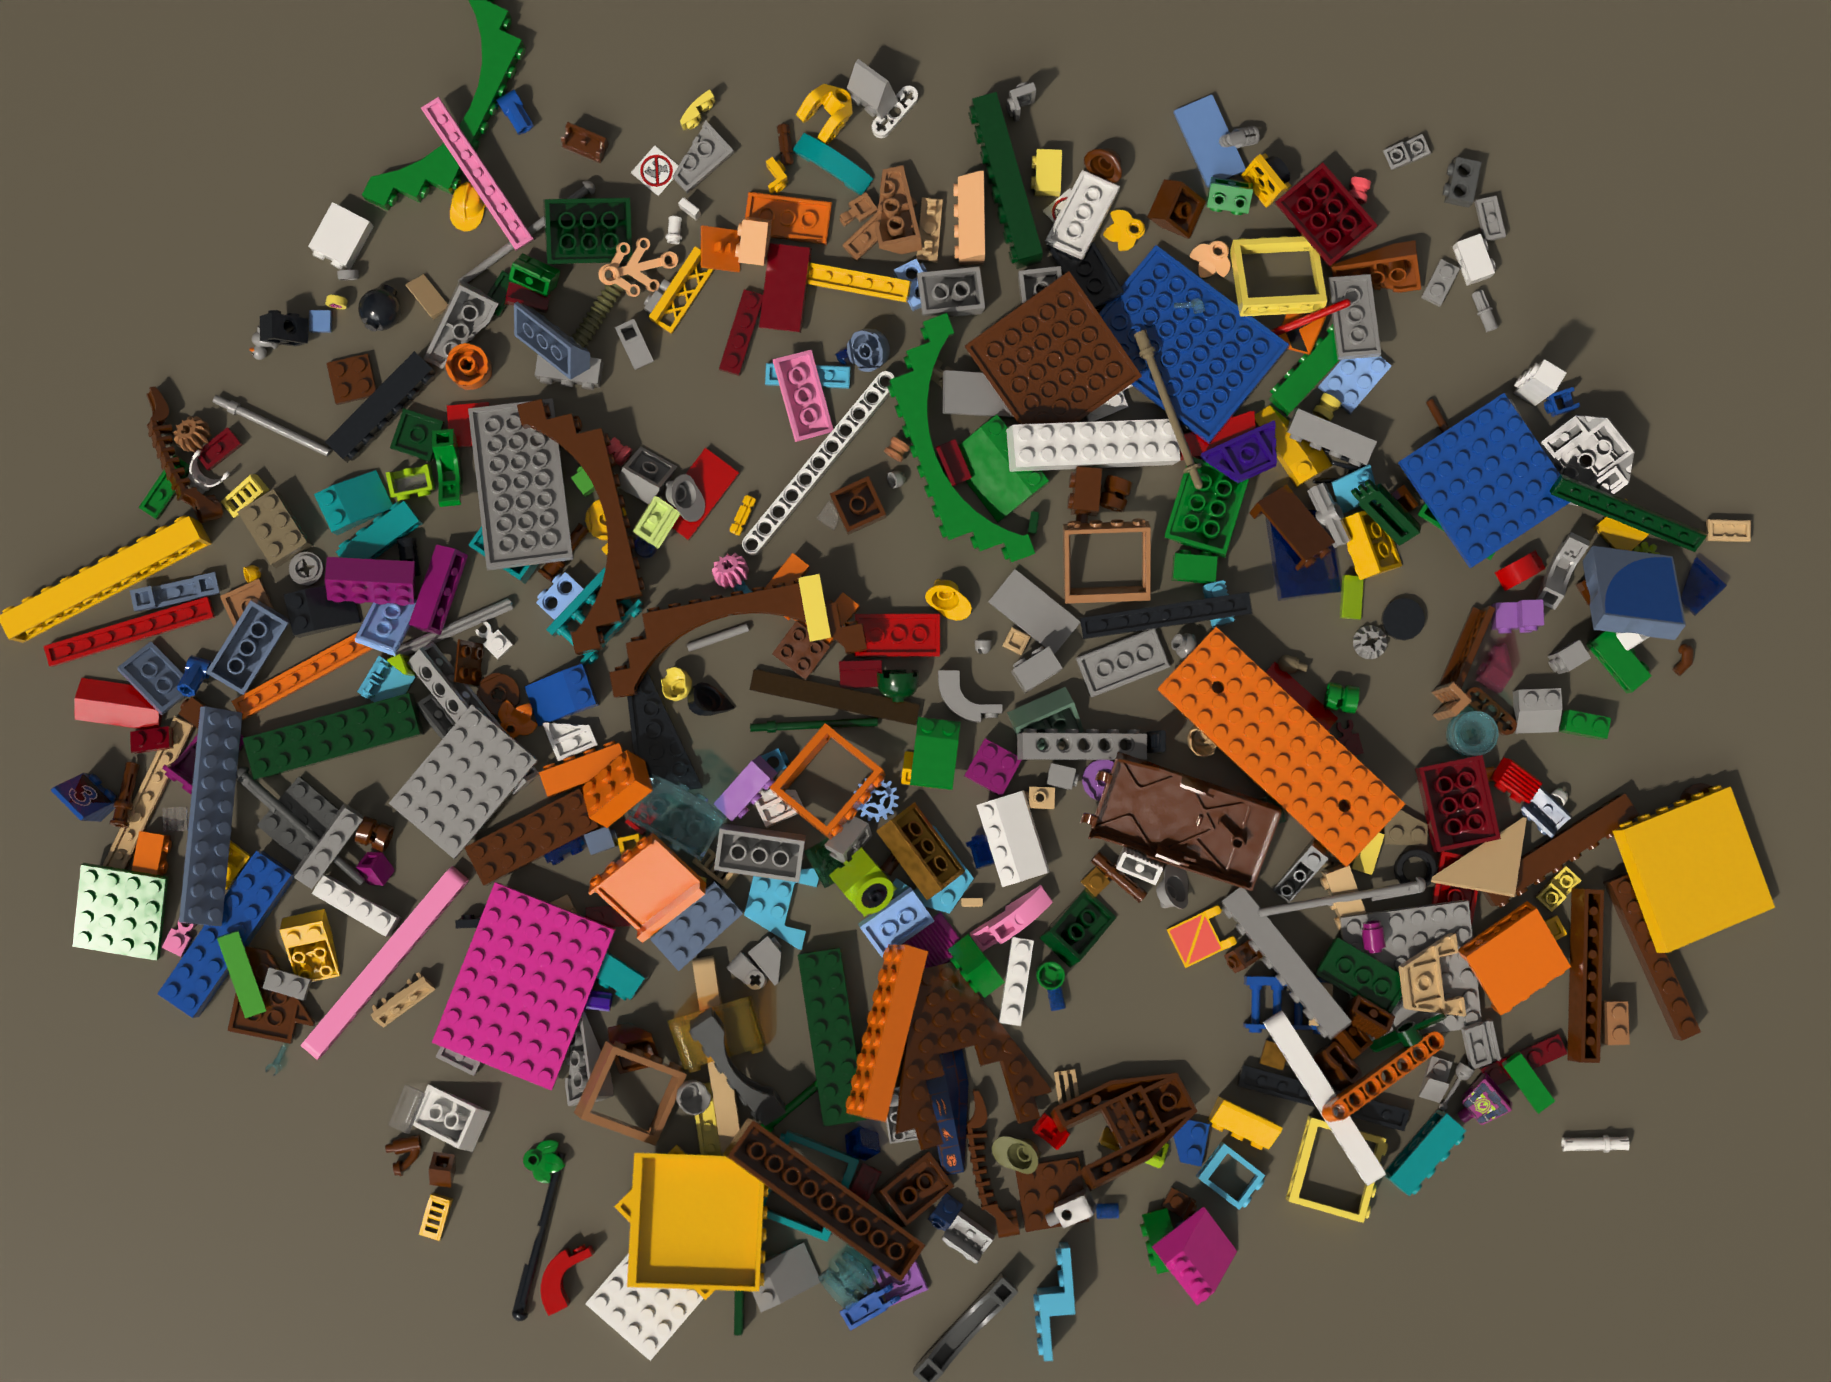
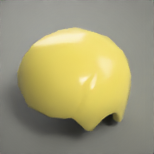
(676, 684)

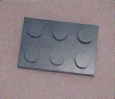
(153, 677)

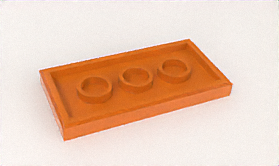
(791, 216)

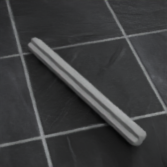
(457, 626)

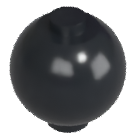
(379, 308)

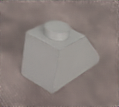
(768, 958)

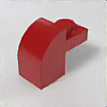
(1520, 570)

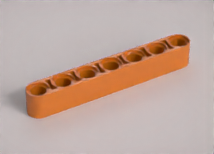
(1375, 1081)

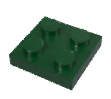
(414, 435)

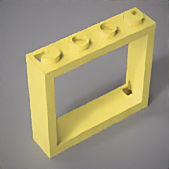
(1278, 304)
(1301, 1165)

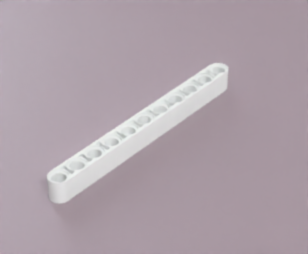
(815, 473)

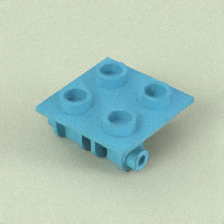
(1343, 486)
(384, 681)

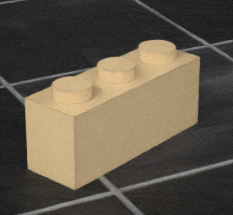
(1341, 881)

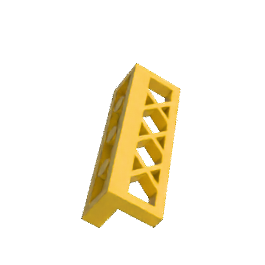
(675, 287)

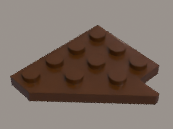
(281, 1010)

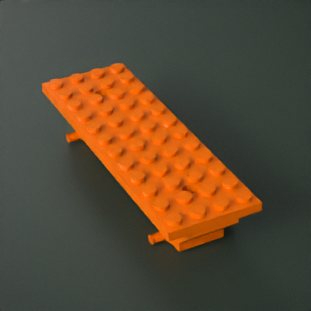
(1281, 746)

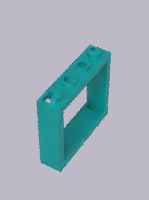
(846, 1180)

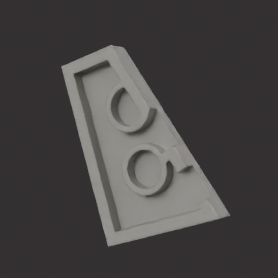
(703, 158)

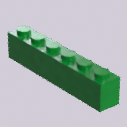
(1307, 375)

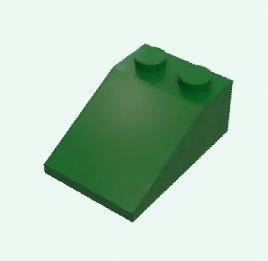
(935, 753)

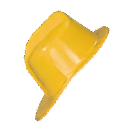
(466, 208)
(948, 600)

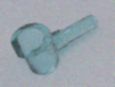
(1196, 304)
(276, 1063)

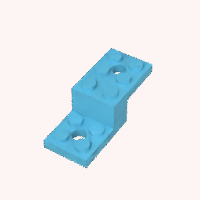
(1054, 1301)

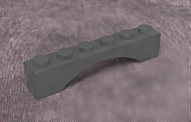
(762, 1099)
(965, 1328)

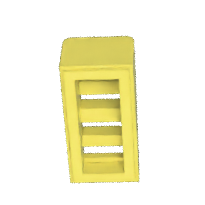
(252, 479)

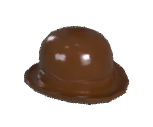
(1104, 164)

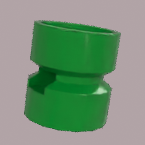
(1341, 697)
(1050, 975)

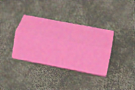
(803, 395)

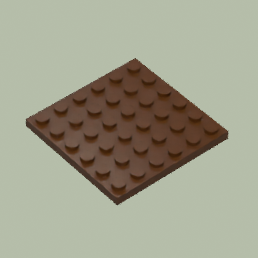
(1053, 357)

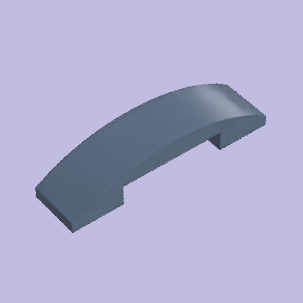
(175, 593)

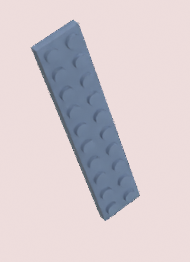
(210, 817)

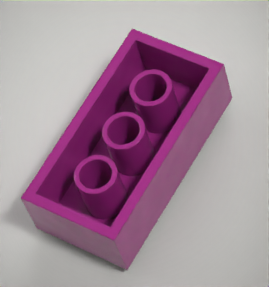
(370, 580)

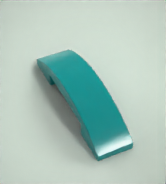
(833, 163)

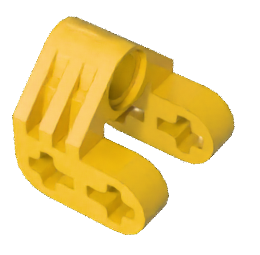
(836, 103)

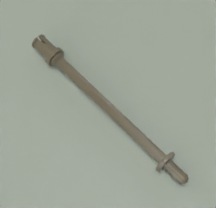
(1147, 352)

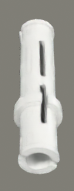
(1595, 1143)

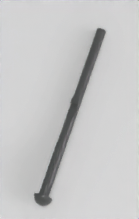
(274, 804)

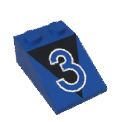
(86, 797)

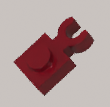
(1349, 740)

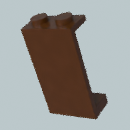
(1295, 525)

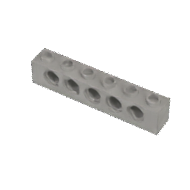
(1028, 749)

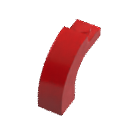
(552, 1288)

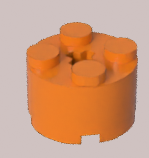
(457, 366)

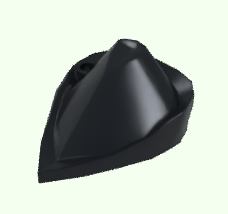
(707, 701)

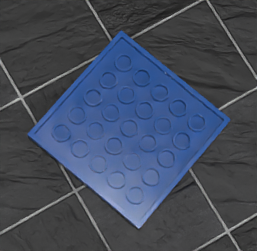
(1485, 480)

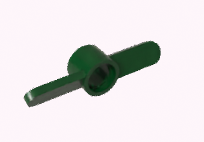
(1407, 1034)

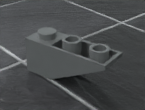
(1302, 870)

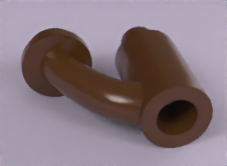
(403, 1145)

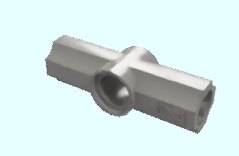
(1329, 514)

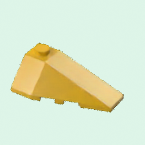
(1296, 457)

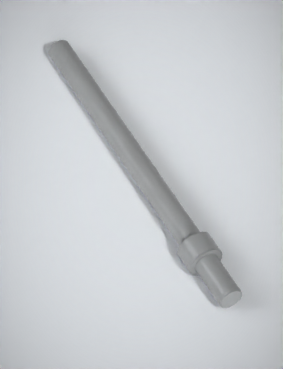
(235, 408)

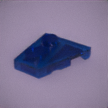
(1700, 587)

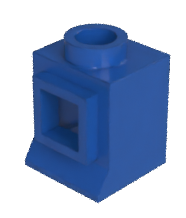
(1565, 395)

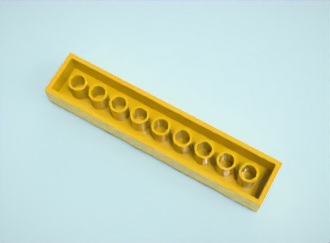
(104, 579)

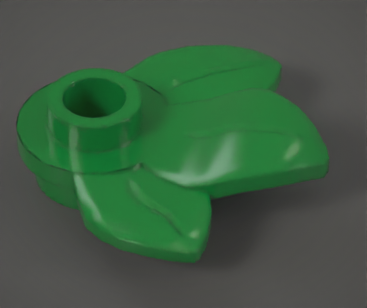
(546, 1162)

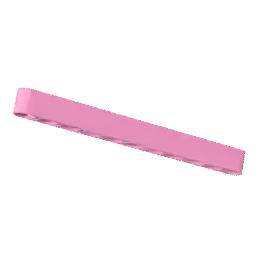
(385, 962)

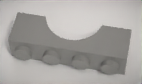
(328, 847)

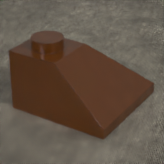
(632, 1037)

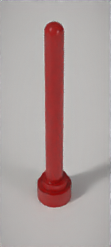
(1311, 317)

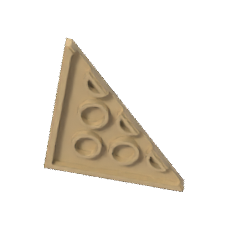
(1490, 866)

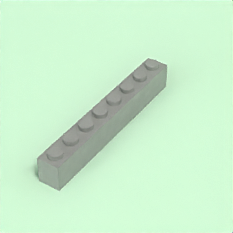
(1287, 964)

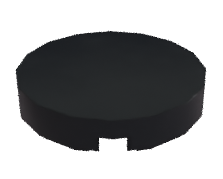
(1403, 619)

